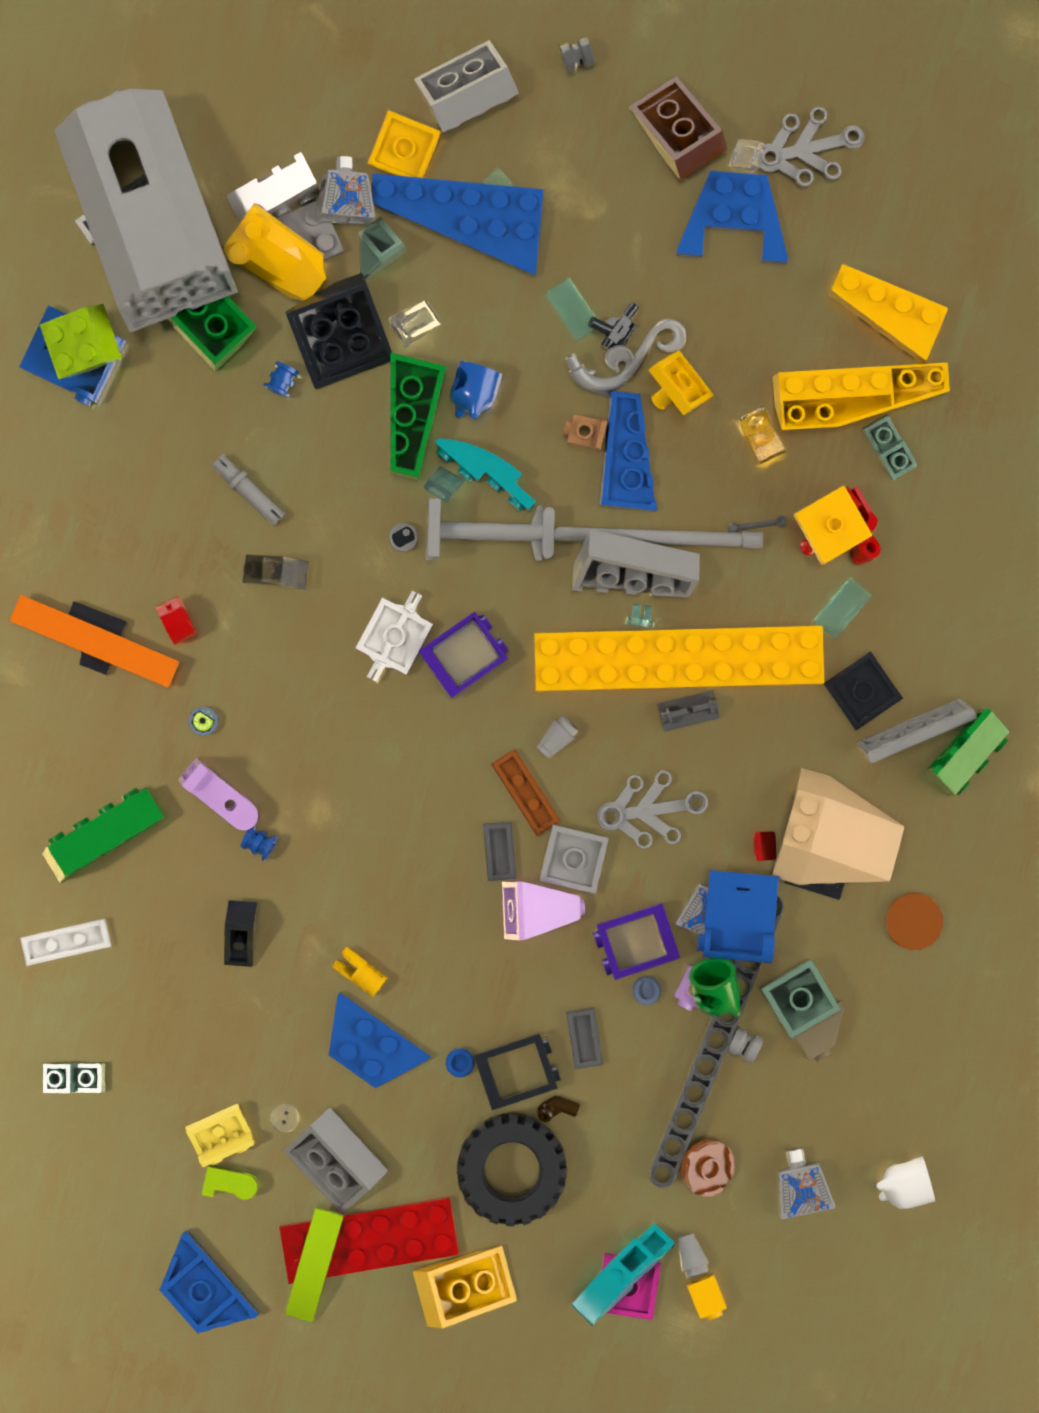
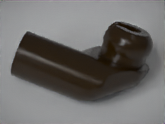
(556, 1105)

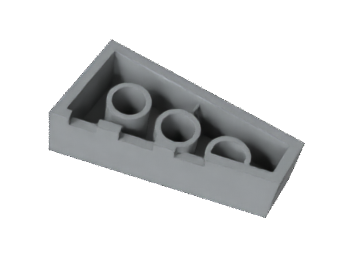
(634, 565)

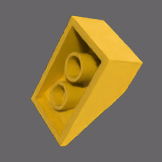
(464, 1287)

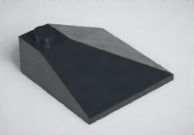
(339, 331)

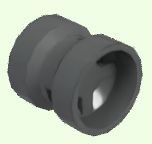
(577, 54)

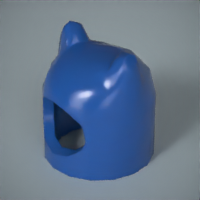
(474, 389)

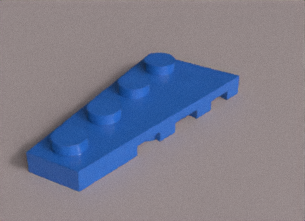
(626, 465)

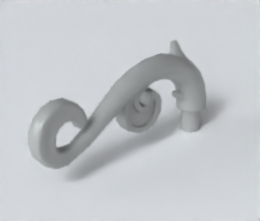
(633, 363)

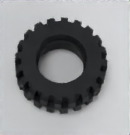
(520, 1208)

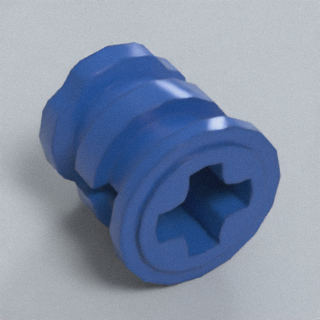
(281, 379)
(259, 843)

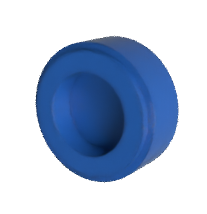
(460, 1062)

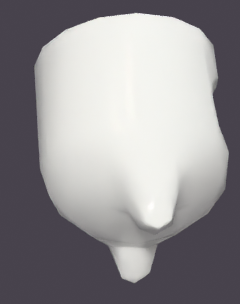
(907, 1185)

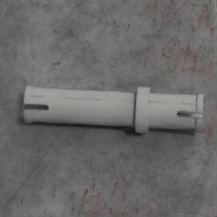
(239, 481)

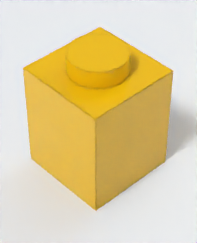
(707, 1297)

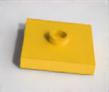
(404, 146)
(832, 525)

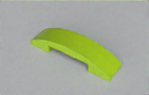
(314, 1264)

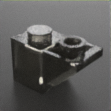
(276, 571)

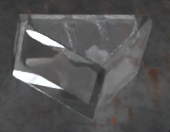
(413, 323)

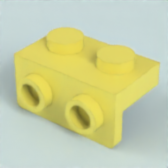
(220, 1135)

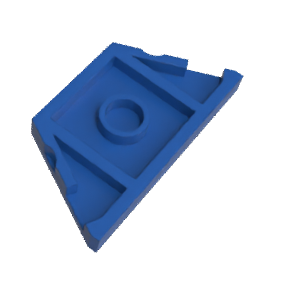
(369, 1045)
(202, 1290)

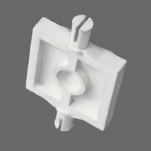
(394, 636)

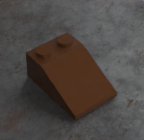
(679, 127)

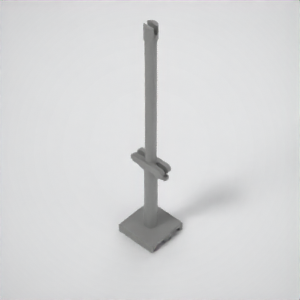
(543, 533)

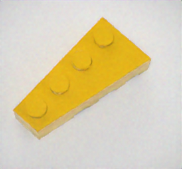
(890, 310)

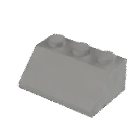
(466, 86)
(335, 1160)

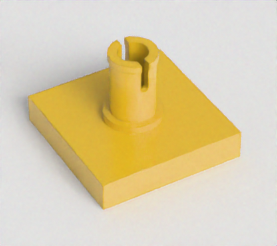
(679, 384)

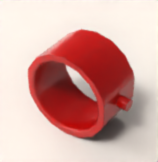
(176, 620)

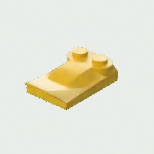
(276, 254)

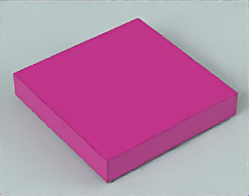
(642, 1298)

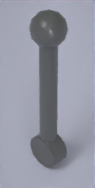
(779, 522)

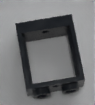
(488, 1079)

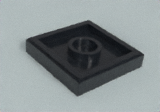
(862, 691)

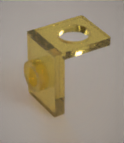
(761, 436)

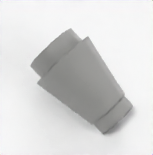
(557, 736)
(692, 1257)

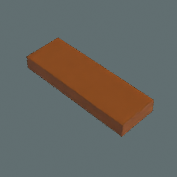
(525, 792)

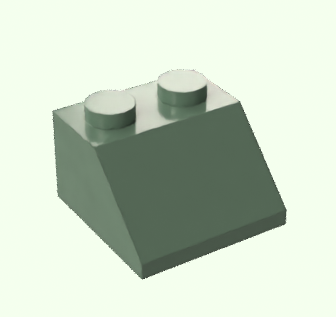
(800, 998)

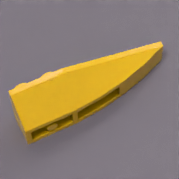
(852, 394)

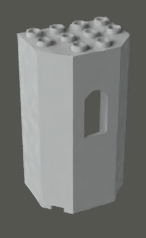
(158, 237)

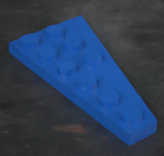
(483, 216)

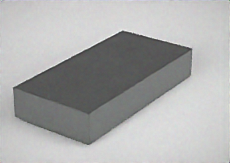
(499, 851)
(584, 1038)

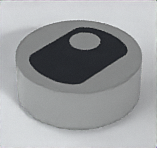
(403, 537)

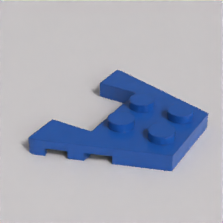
(735, 203)

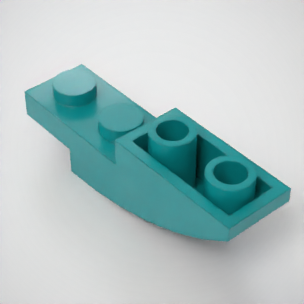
(477, 463)
(622, 1274)

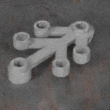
(805, 149)
(646, 810)

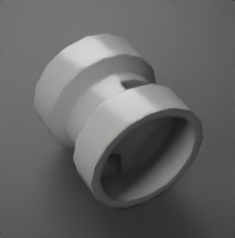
(739, 1042)

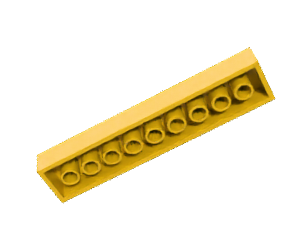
(679, 659)

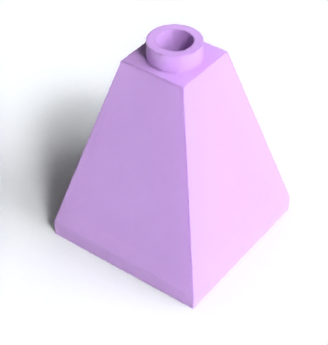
(537, 909)

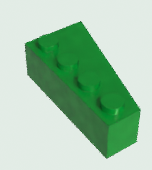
(413, 405)
(102, 833)

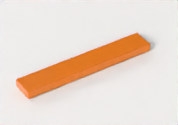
(94, 641)

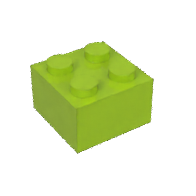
(80, 341)

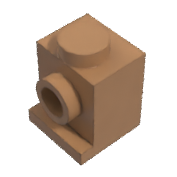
(593, 440)

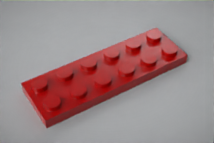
(380, 1238)

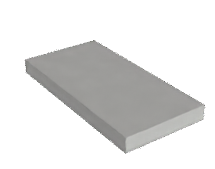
(916, 730)

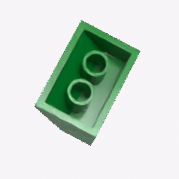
(214, 330)

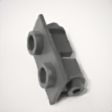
(689, 710)

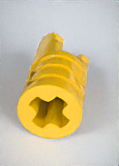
(364, 977)

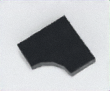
(103, 621)

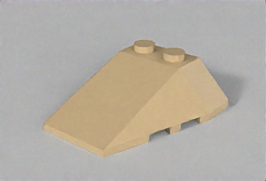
(835, 836)

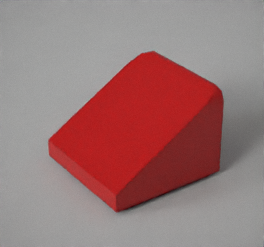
(764, 846)

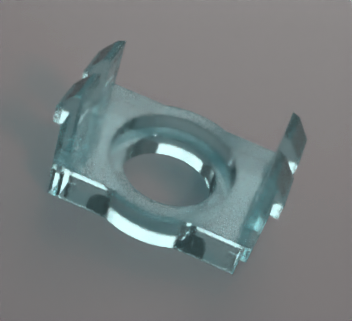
(644, 621)

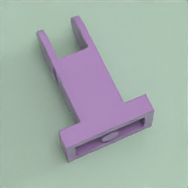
(215, 792)

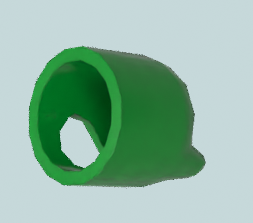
(715, 987)

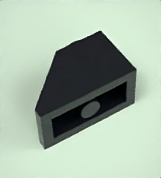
(240, 933)

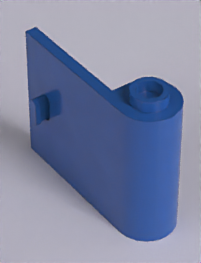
(86, 386)
(739, 921)

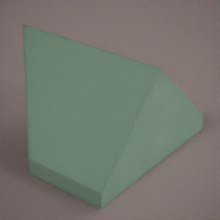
(378, 248)

